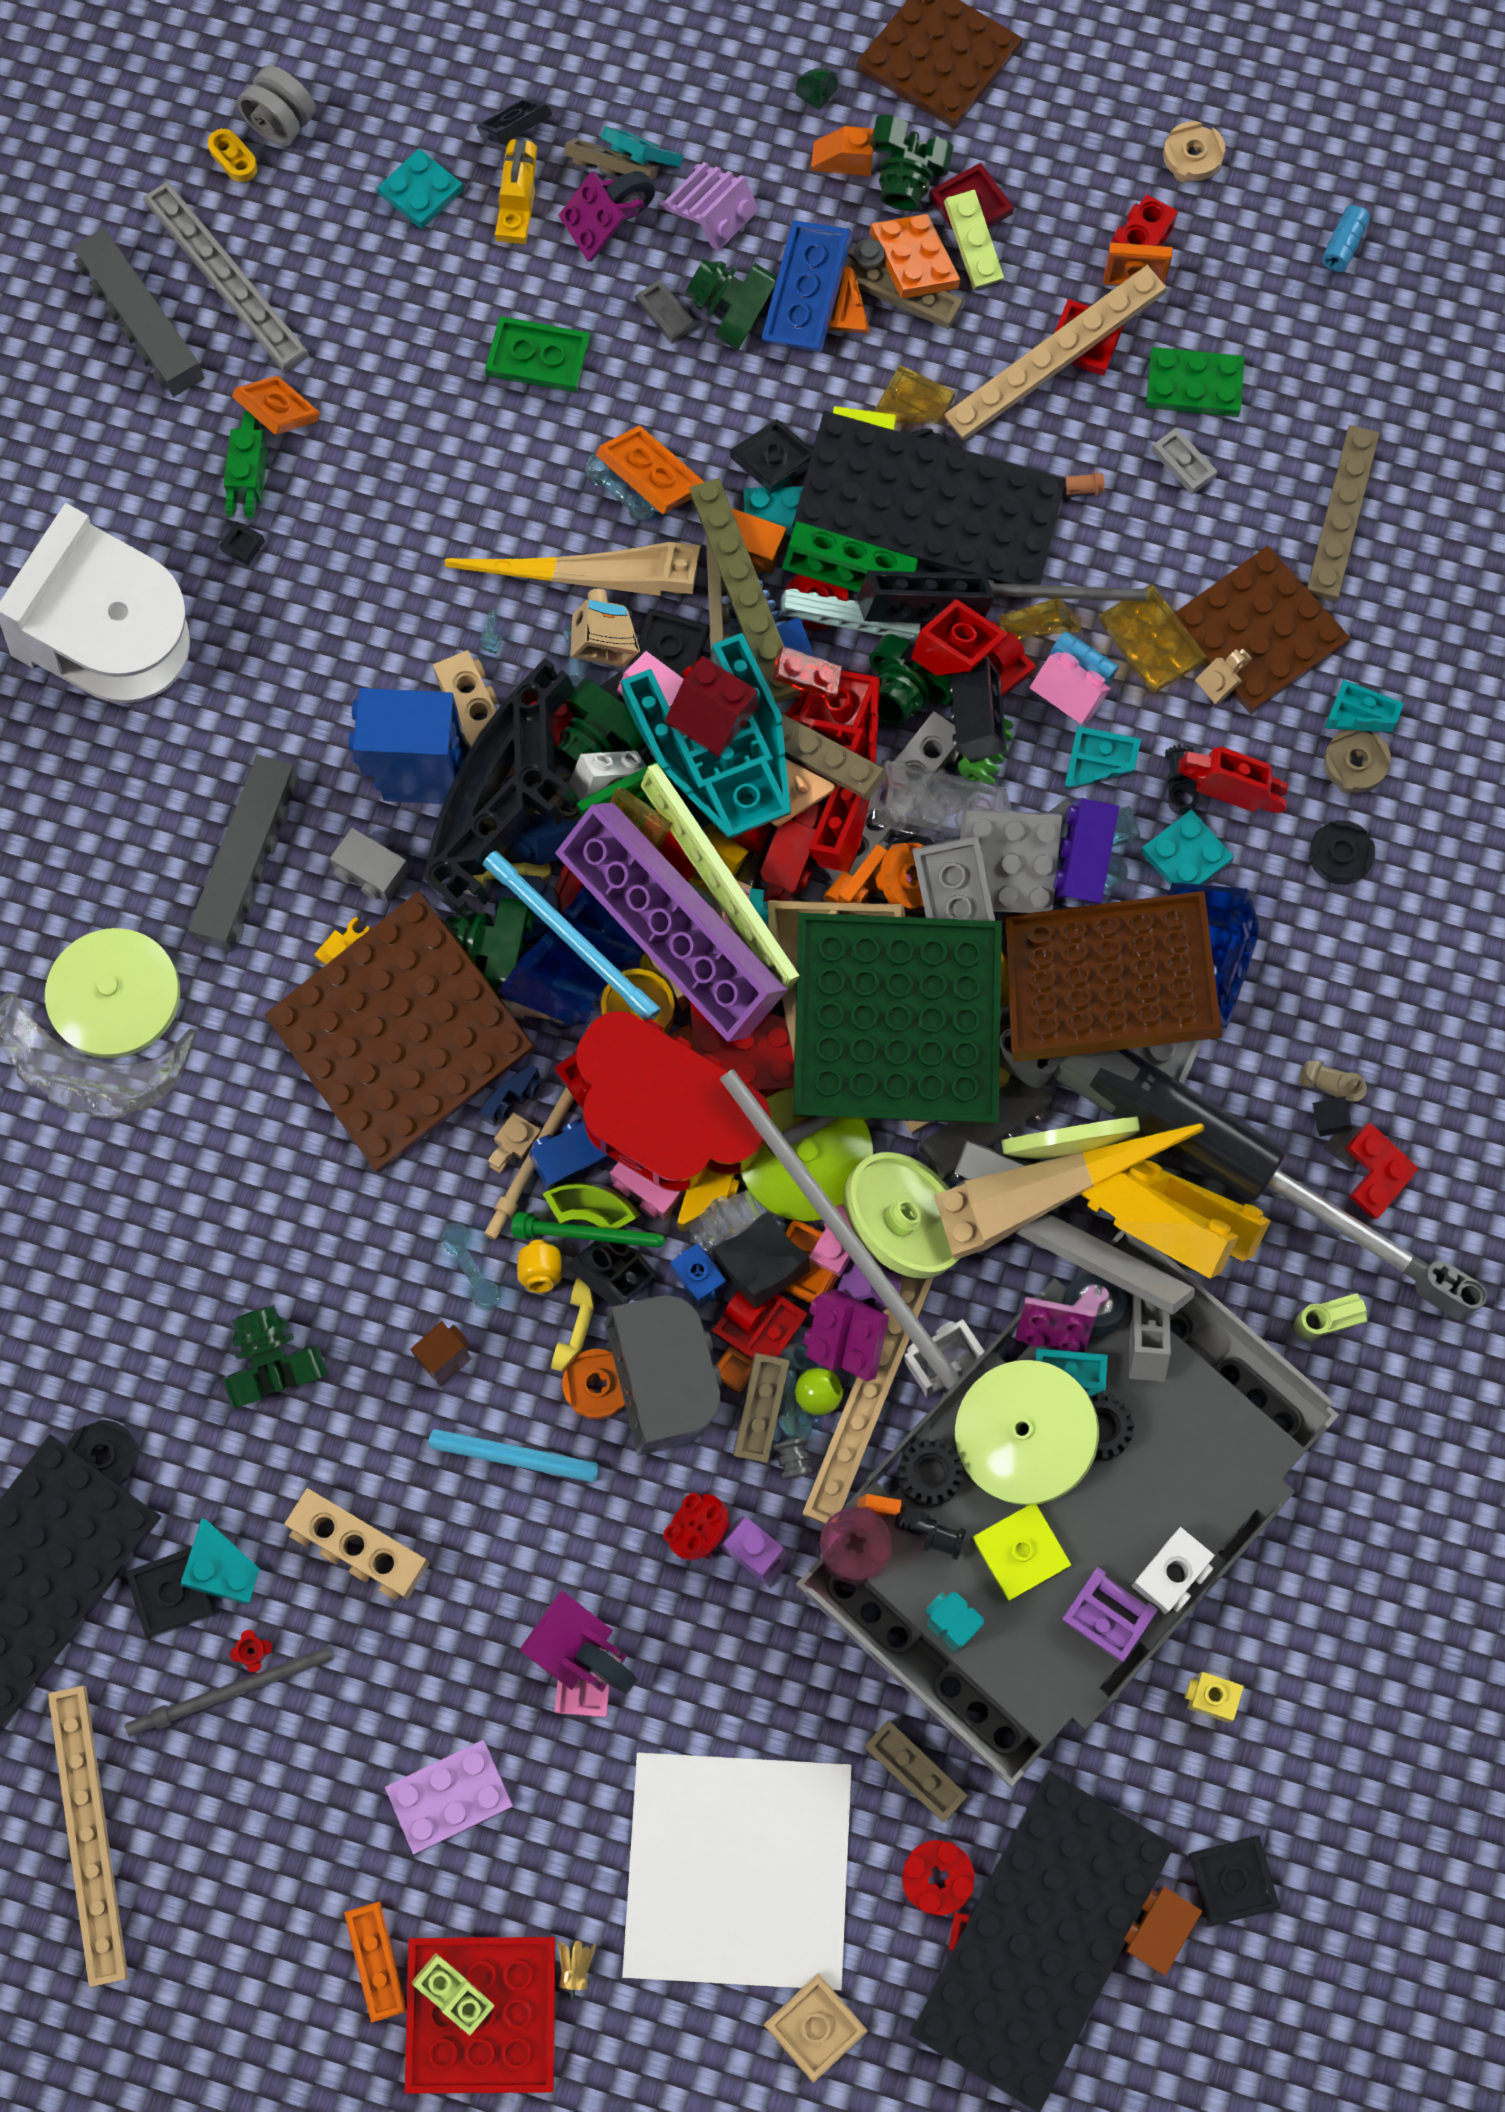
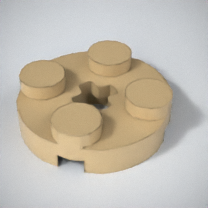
(1189, 166)

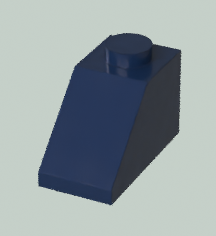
(540, 840)

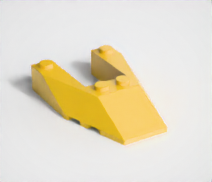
(1180, 1217)

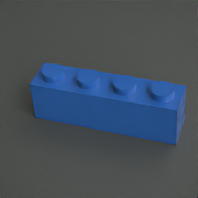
(565, 1155)

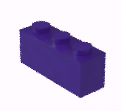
(1086, 851)

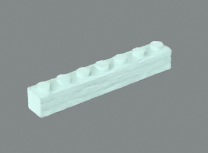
(840, 614)

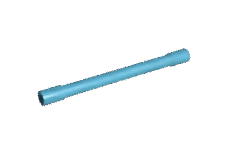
(633, 996)

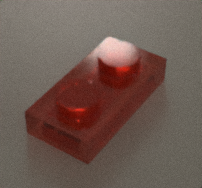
(807, 673)

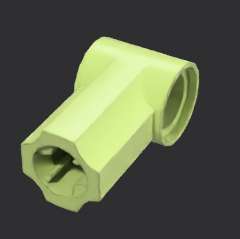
(1331, 1316)

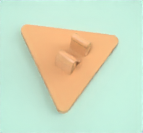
(804, 790)

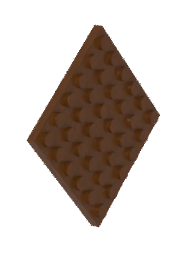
(1111, 977)
(399, 1031)

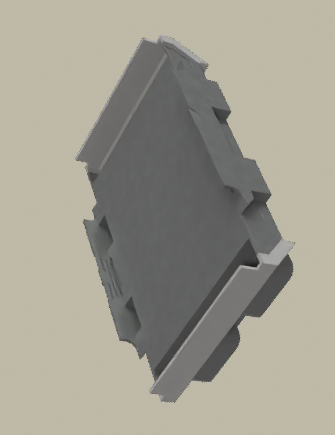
(1194, 1463)

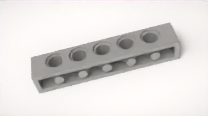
(933, 735)

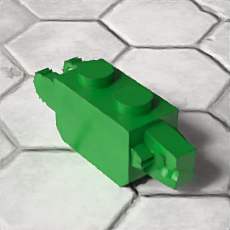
(245, 466)

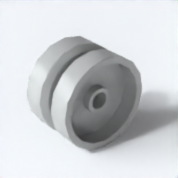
(276, 105)

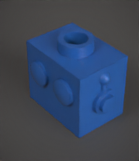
(702, 1288)

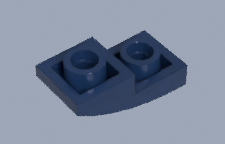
(518, 1087)

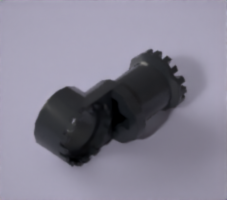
(1178, 782)
(937, 1536)

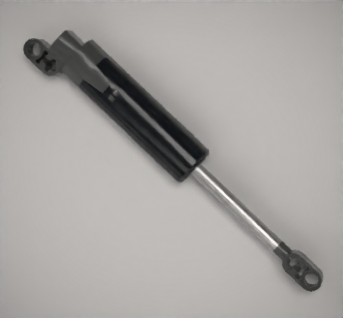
(1229, 1154)

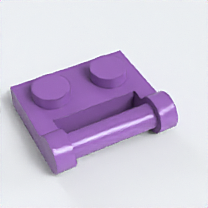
(1104, 1625)

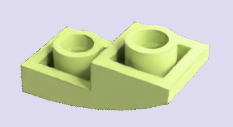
(453, 1994)

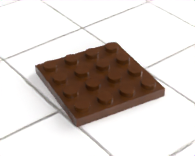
(939, 56)
(1269, 617)

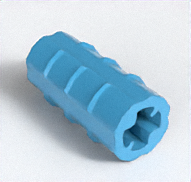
(1345, 238)
(1088, 657)

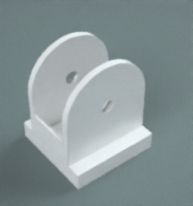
(96, 613)

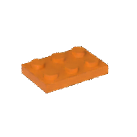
(915, 256)
(649, 468)

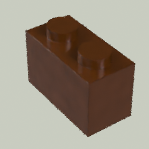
(442, 1352)

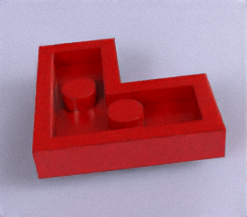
(1387, 1170)

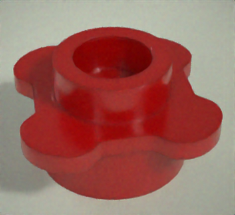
(241, 1654)

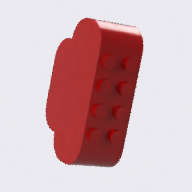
(662, 1104)

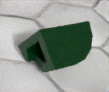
(817, 86)

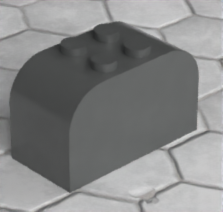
(663, 1371)

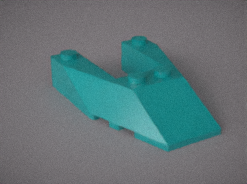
(750, 777)

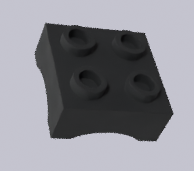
(761, 1260)

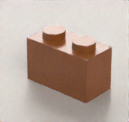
(1161, 1929)

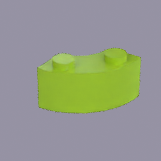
(591, 1203)

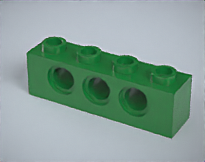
(839, 558)

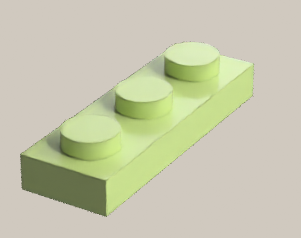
(973, 239)

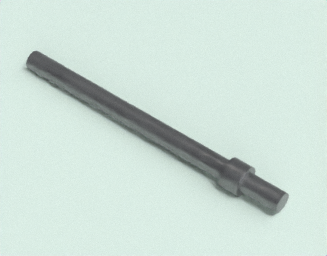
(1069, 592)
(163, 1715)

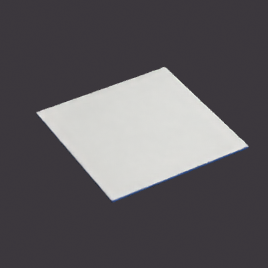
(737, 1871)

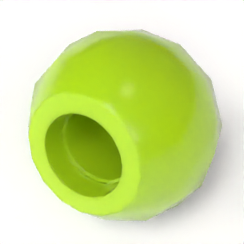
(818, 1391)

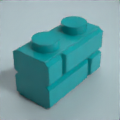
(953, 1620)

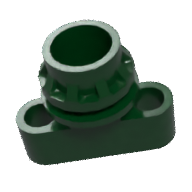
(912, 162)
(734, 299)
(904, 684)
(599, 724)
(495, 944)
(261, 1338)

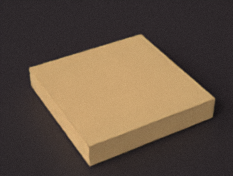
(815, 2027)

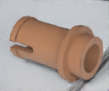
(1085, 484)

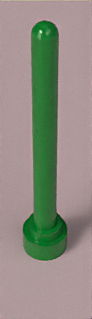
(527, 1226)

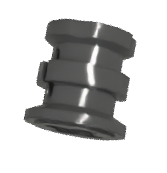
(793, 1458)

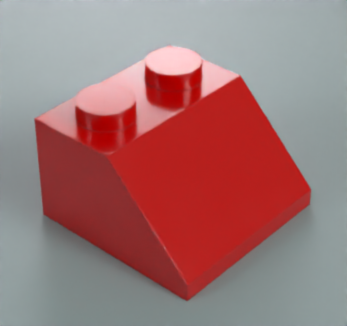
(956, 640)

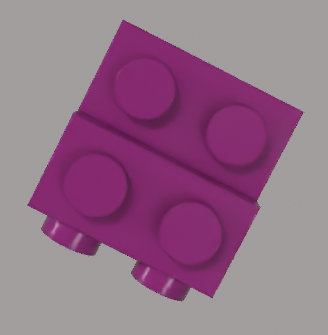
(846, 1334)

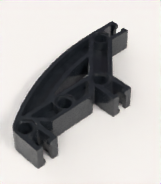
(475, 806)

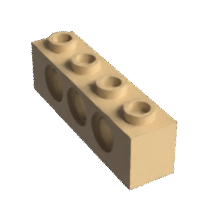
(458, 673)
(315, 1509)

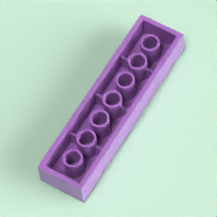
(671, 921)

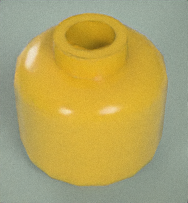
(539, 1266)

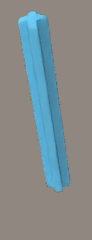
(513, 1455)

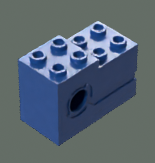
(408, 743)

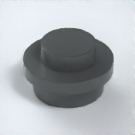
(869, 254)

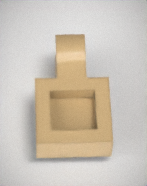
(1221, 676)
(514, 1139)

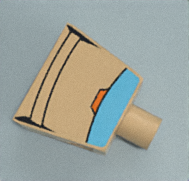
(603, 632)

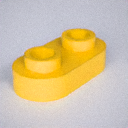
(234, 157)

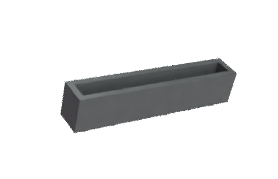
(138, 312)
(244, 853)

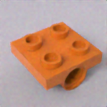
(860, 885)

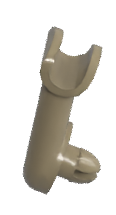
(1333, 1081)

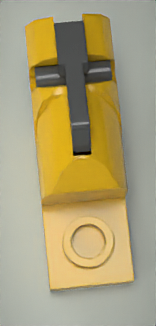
(516, 192)

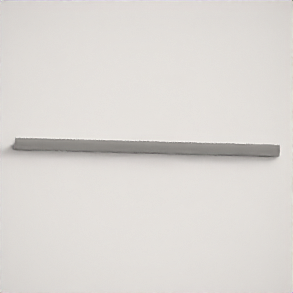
(840, 1228)

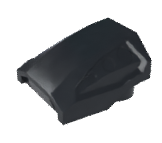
(613, 1271)

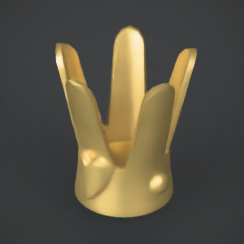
(575, 1970)

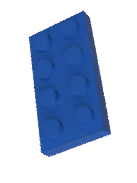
(807, 286)

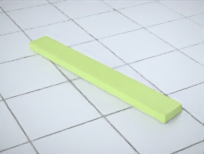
(717, 876)

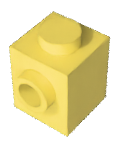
(1213, 1696)

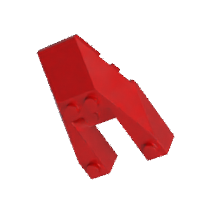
(852, 723)

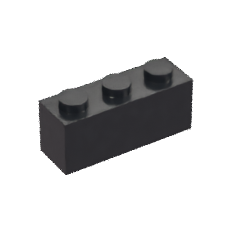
(978, 712)

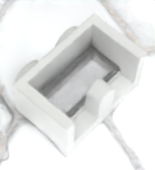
(958, 1347)

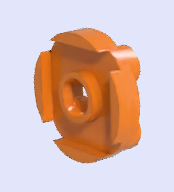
(893, 878)
(584, 1400)

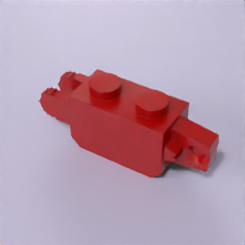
(1235, 779)
(789, 857)

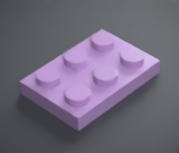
(448, 1797)

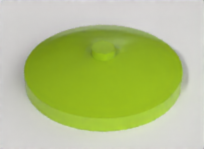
(826, 1154)

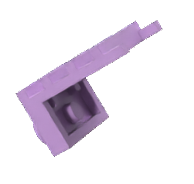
(714, 201)

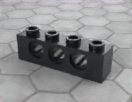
(920, 595)

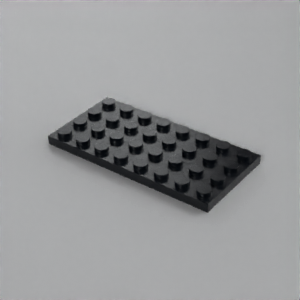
(930, 501)
(60, 1550)
(1041, 1941)

